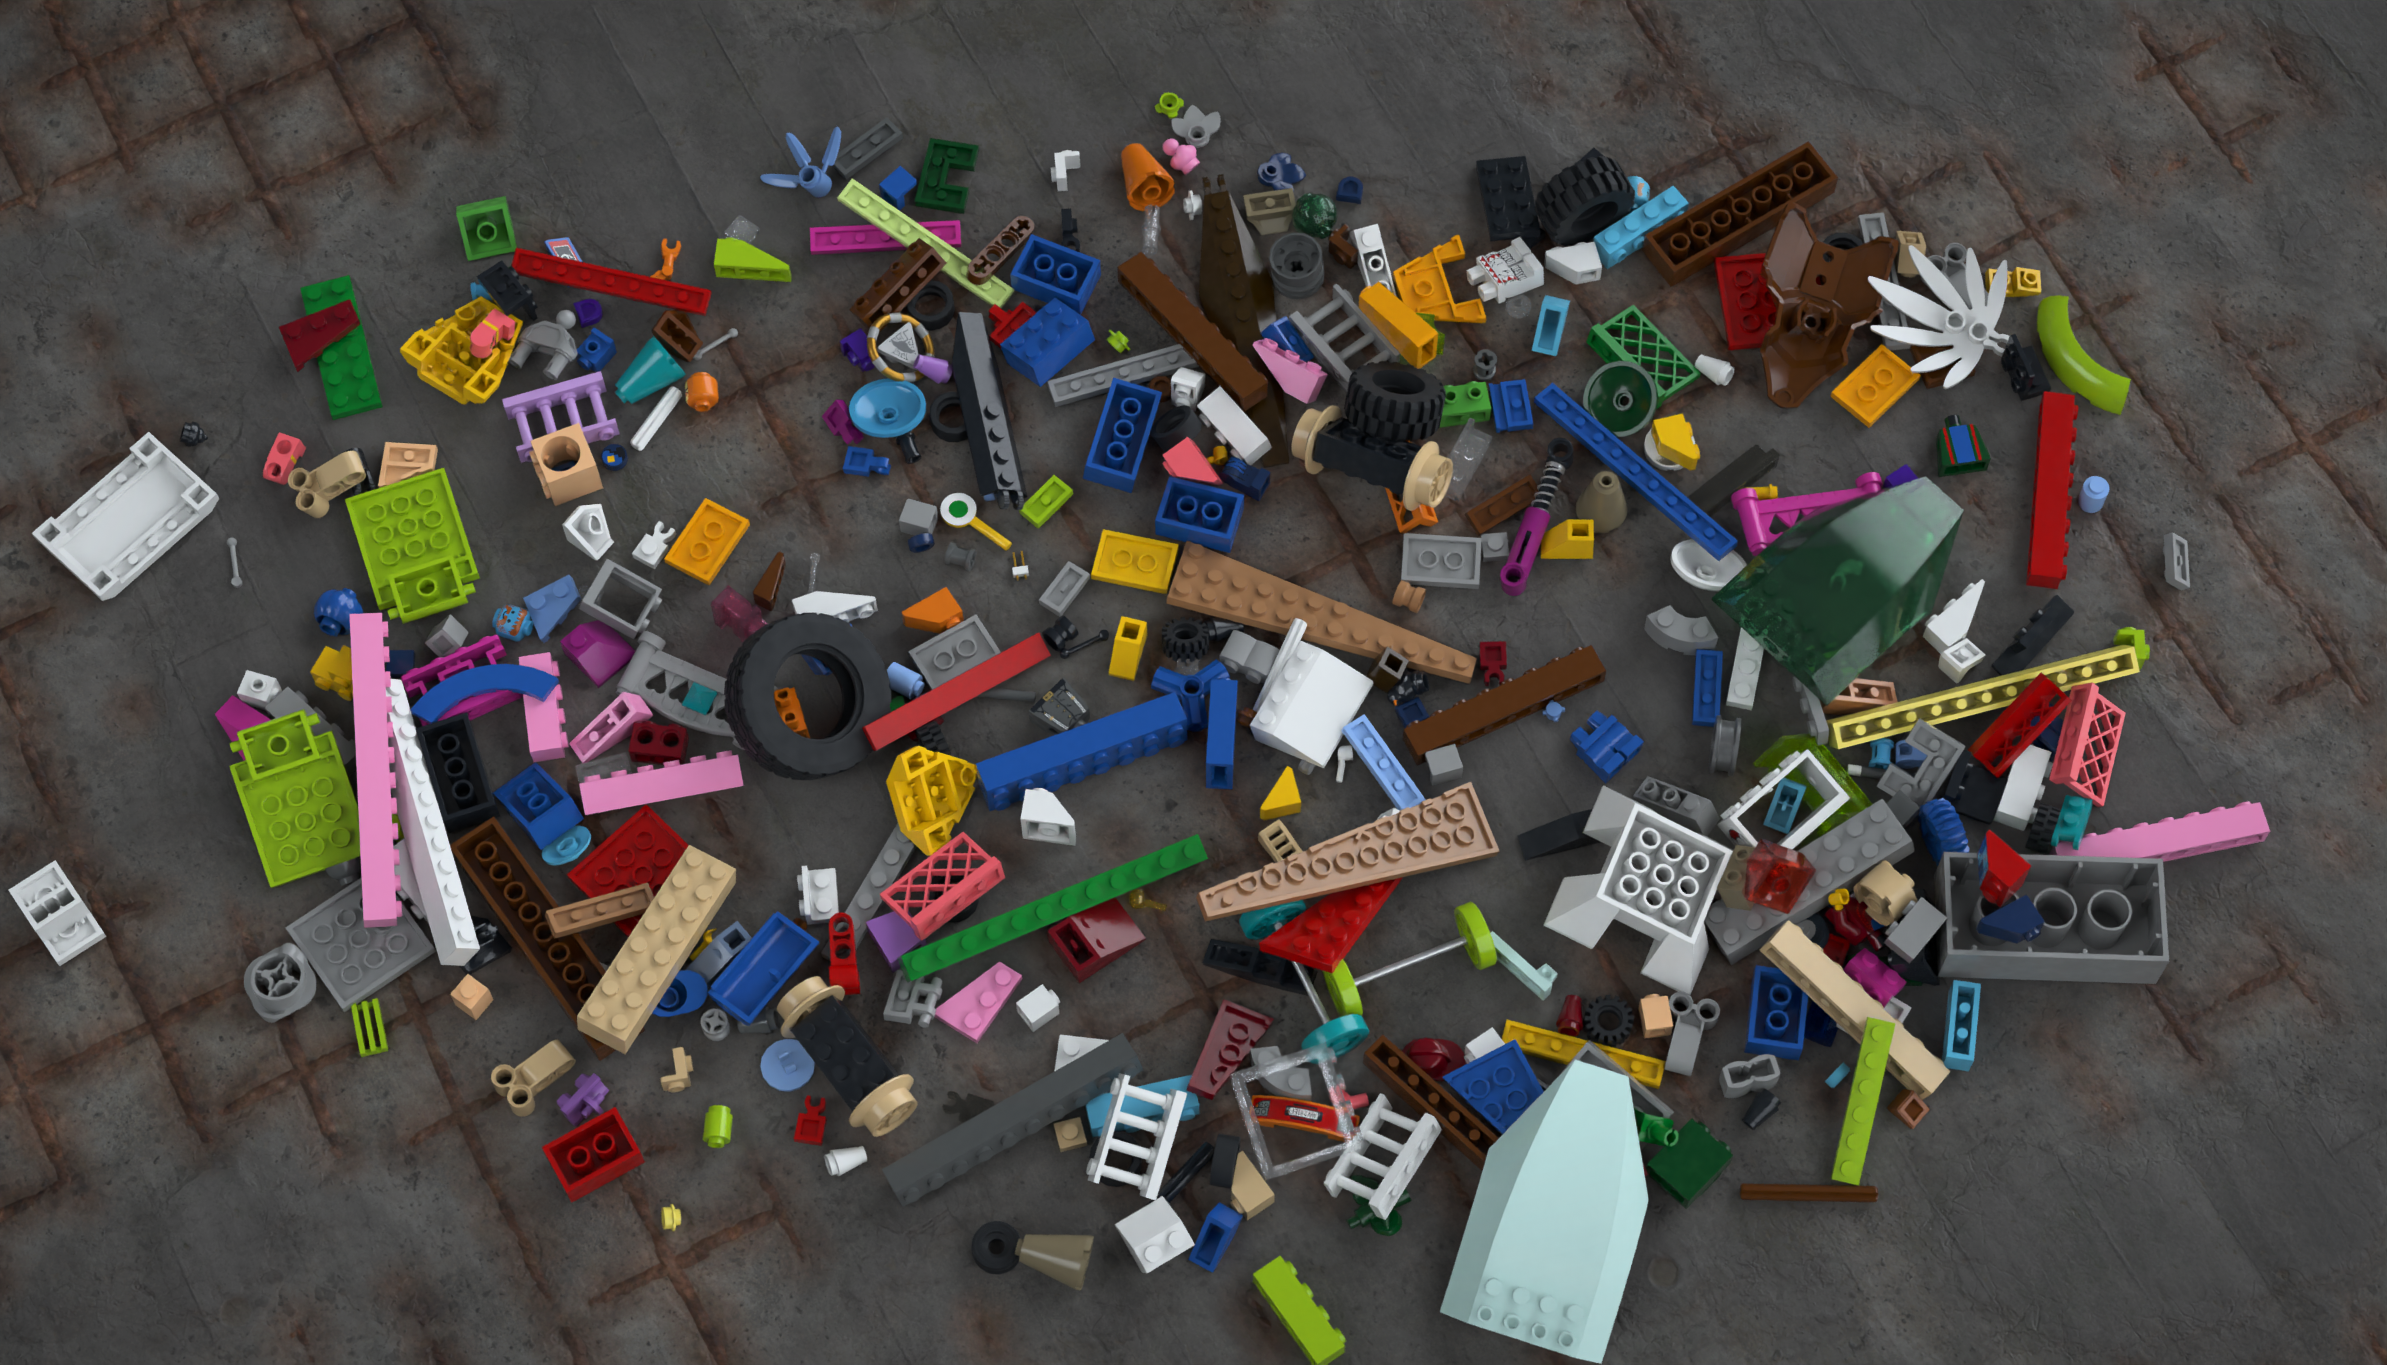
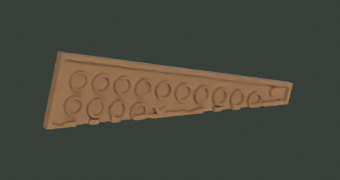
(1249, 596)
(1408, 843)

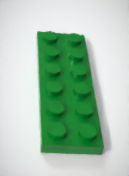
(346, 363)

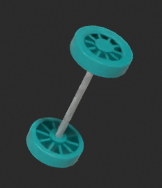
(1340, 1033)

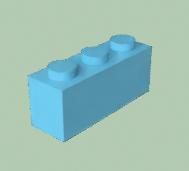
(1961, 1025)

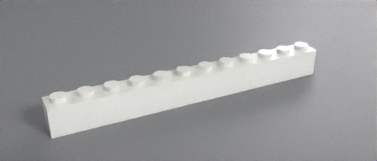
(428, 839)

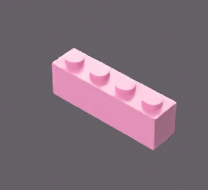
(546, 717)

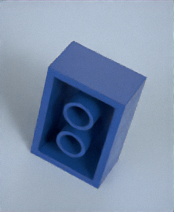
(1055, 271)
(1047, 342)
(1199, 514)
(1775, 1015)

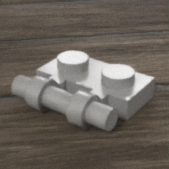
(904, 997)

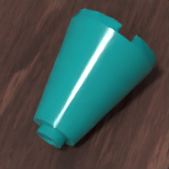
(648, 373)

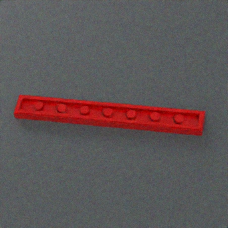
(611, 281)
(956, 691)

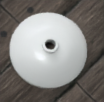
(1702, 569)

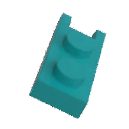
(2072, 821)

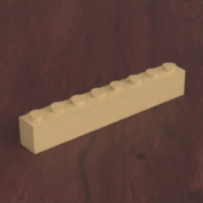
(1850, 1006)

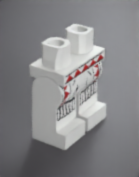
(1506, 272)

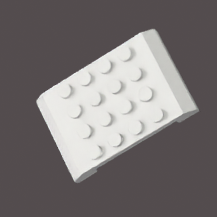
(128, 518)

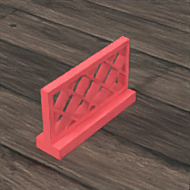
(2075, 739)
(955, 896)

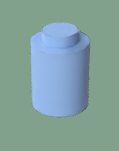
(2093, 494)
(905, 681)

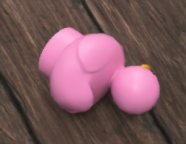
(1183, 156)

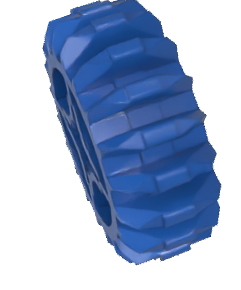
(1941, 829)

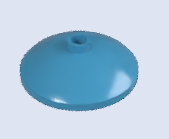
(887, 408)

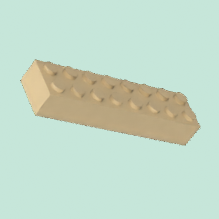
(656, 949)

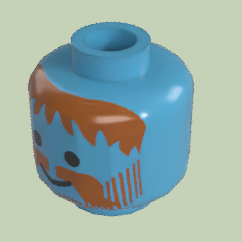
(512, 622)

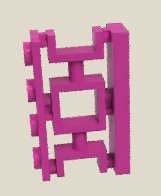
(458, 662)

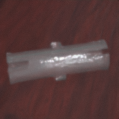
(1151, 230)

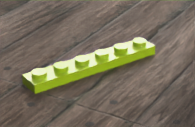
(1862, 1101)

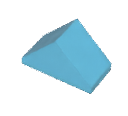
(1785, 805)

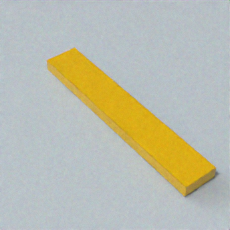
(1564, 1048)

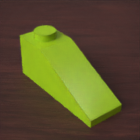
(743, 261)

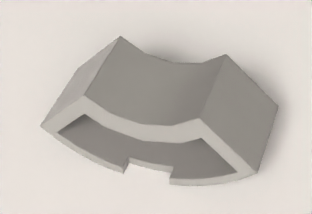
(1680, 632)
(1286, 1083)

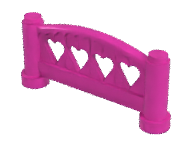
(1758, 515)

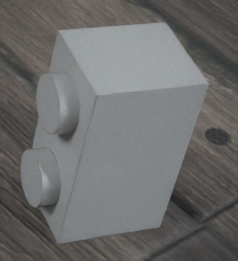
(1914, 930)

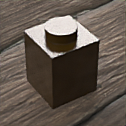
(1387, 669)

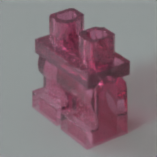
(734, 610)

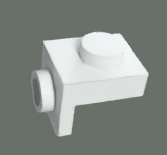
(1064, 160)

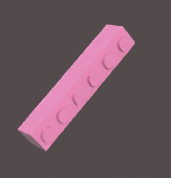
(661, 784)

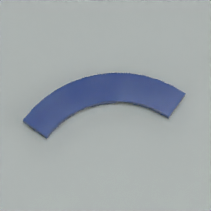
(482, 681)

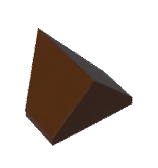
(677, 335)

